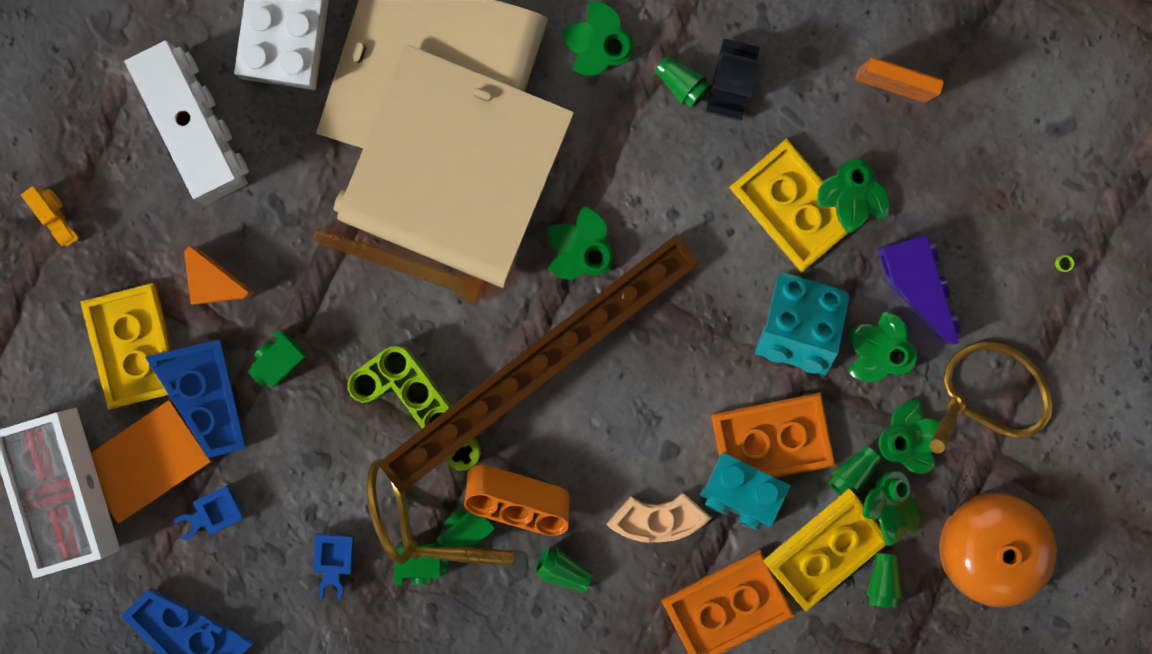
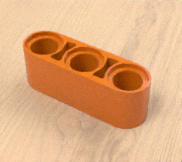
(517, 500)

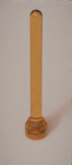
(465, 286)

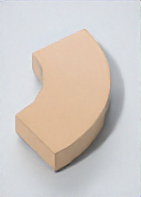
(658, 522)

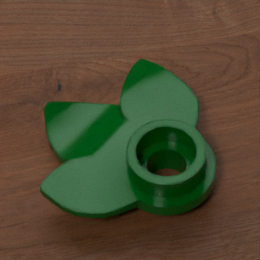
(592, 39)
(853, 200)
(575, 244)
(876, 346)
(915, 434)
(893, 507)

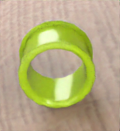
(1071, 260)

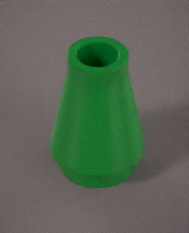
(684, 82)
(855, 472)
(561, 570)
(885, 582)

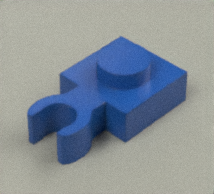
(214, 512)
(333, 557)

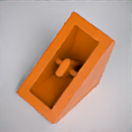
(210, 281)

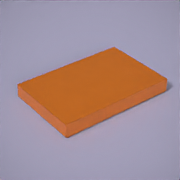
(777, 435)
(147, 461)
(727, 606)

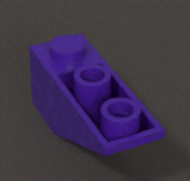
(915, 279)

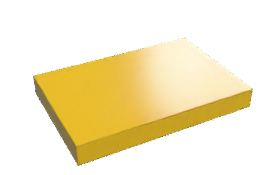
(784, 202)
(122, 333)
(826, 550)

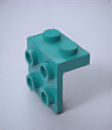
(803, 324)

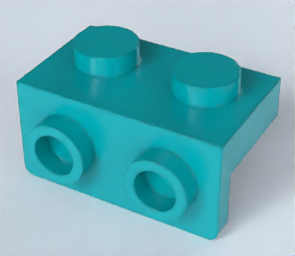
(745, 492)

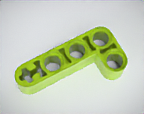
(401, 383)

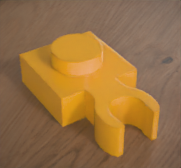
(47, 209)

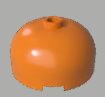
(975, 545)

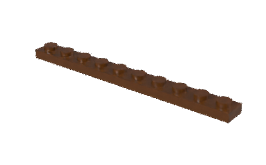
(538, 363)

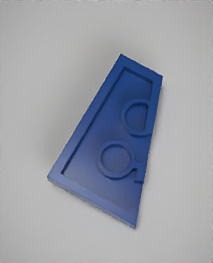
(203, 395)
(179, 629)

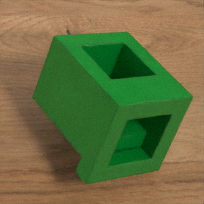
(277, 359)
(465, 530)
(422, 570)

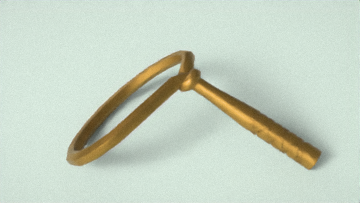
(957, 403)
(412, 549)

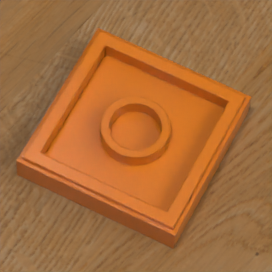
(899, 80)

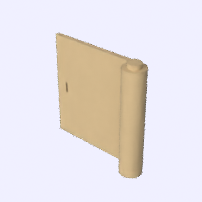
(475, 34)
(454, 169)

